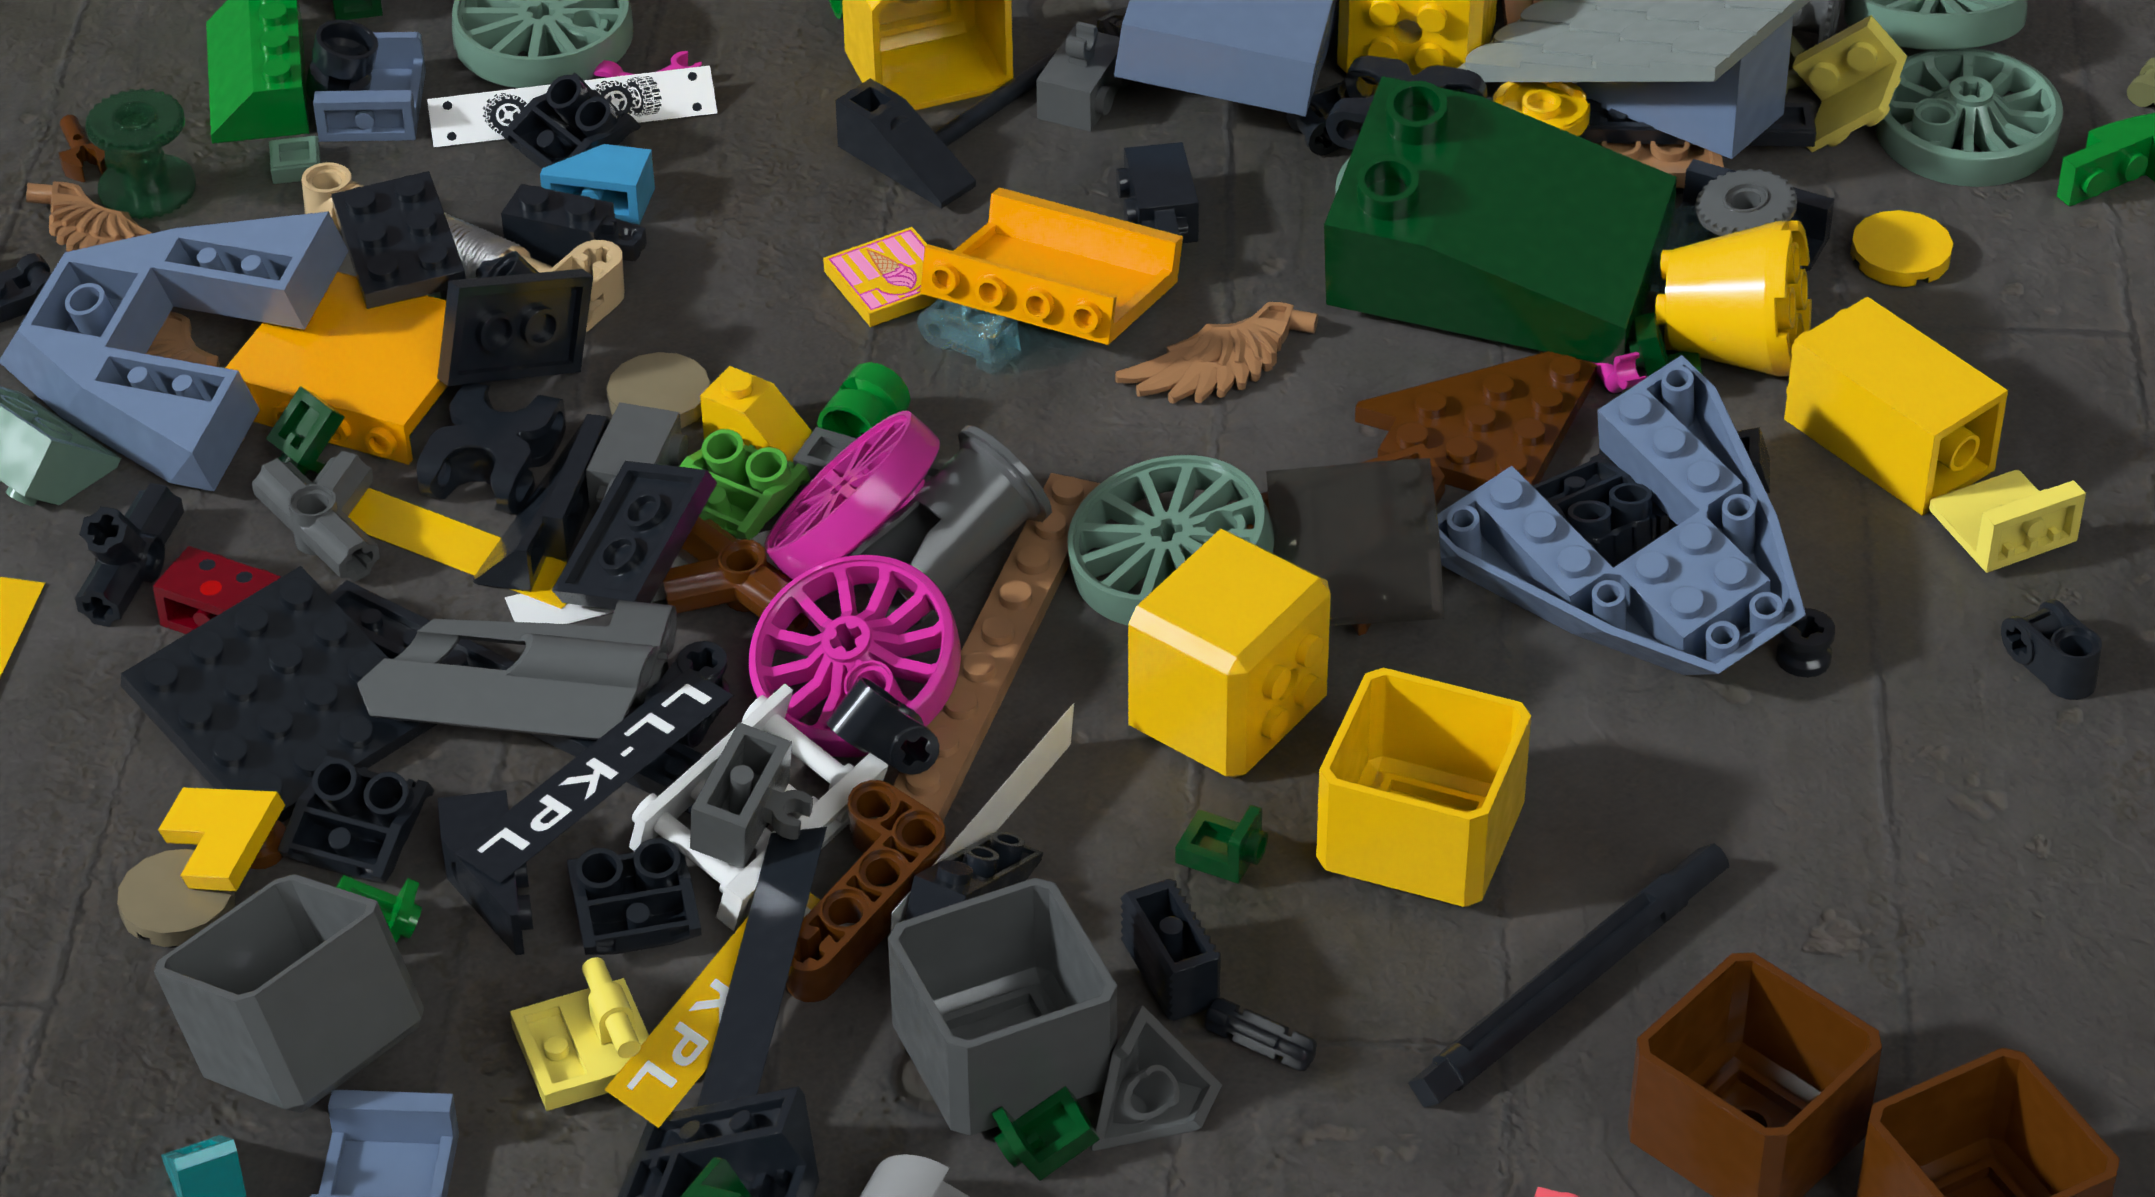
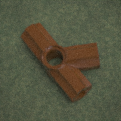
(724, 572)

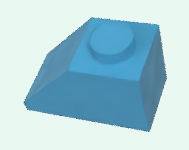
(607, 174)

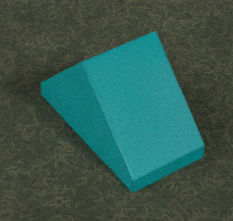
(206, 1169)

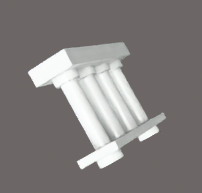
(659, 813)

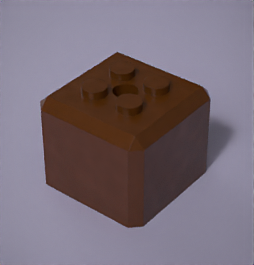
(1753, 1083)
(1984, 1134)

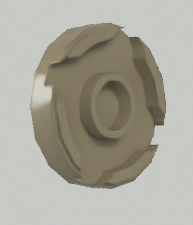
(660, 382)
(161, 905)

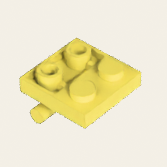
(580, 1038)

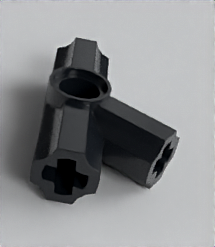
(126, 551)

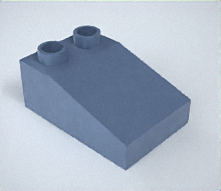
(1229, 48)

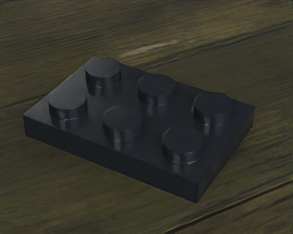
(398, 239)
(514, 326)
(634, 535)

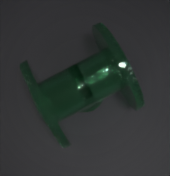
(139, 173)

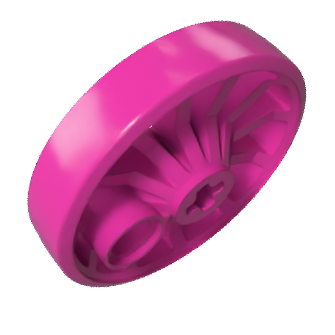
(853, 494)
(855, 643)

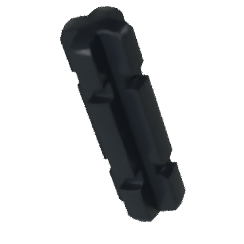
(1260, 1034)

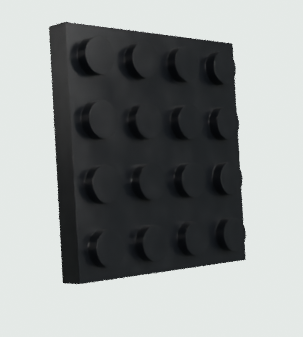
(269, 692)

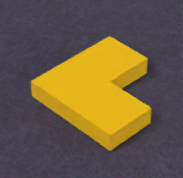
(227, 831)

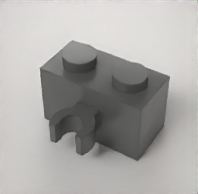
(1080, 79)
(745, 795)

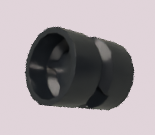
(341, 58)

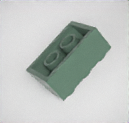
(44, 454)

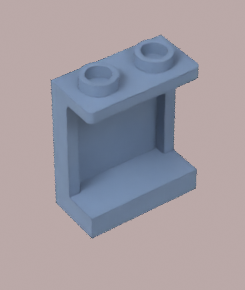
(389, 107)
(390, 1144)

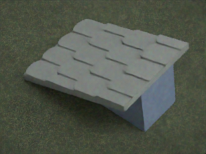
(1679, 65)

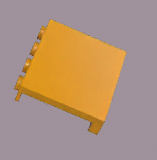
(1056, 267)
(361, 361)

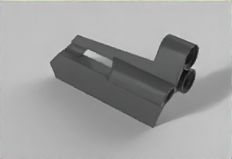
(563, 684)

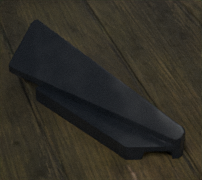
(549, 517)

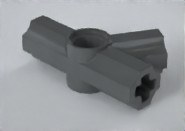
(321, 509)

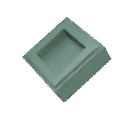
(292, 157)

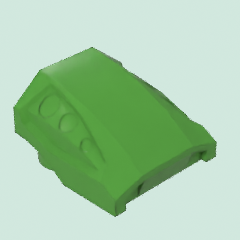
(749, 482)

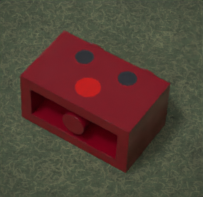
(204, 586)

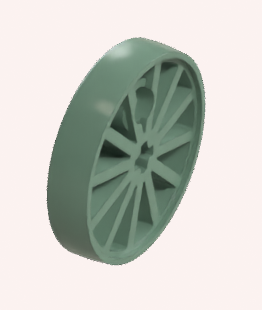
(1942, 22)
(554, 34)
(1974, 110)
(1159, 542)

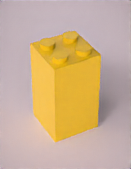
(1894, 404)

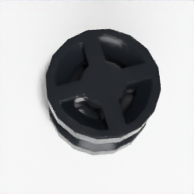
(1806, 645)

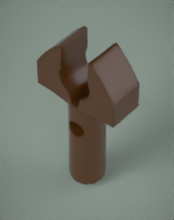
(80, 150)

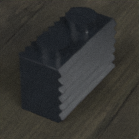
(1171, 948)

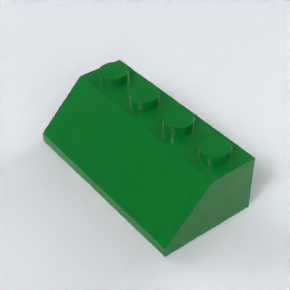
(256, 70)

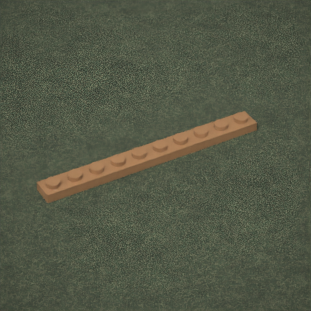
(998, 645)

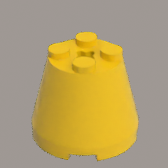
(1738, 297)

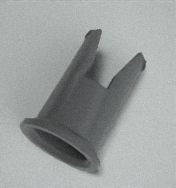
(961, 513)

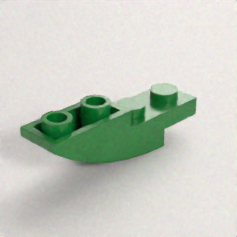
(2111, 158)

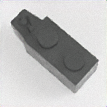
(636, 436)

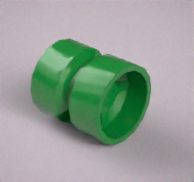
(864, 400)

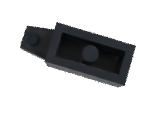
(1159, 189)
(557, 222)

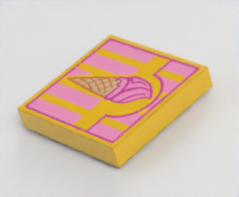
(882, 276)

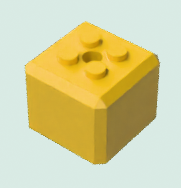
(1414, 30)
(931, 47)
(1228, 654)
(1422, 786)

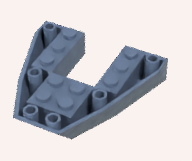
(106, 303)
(1683, 600)

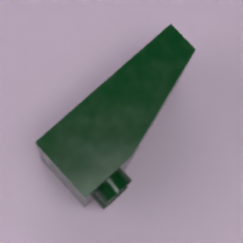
(1494, 225)

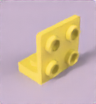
(1853, 78)
(2010, 518)

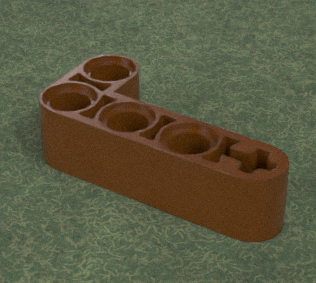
(831, 952)

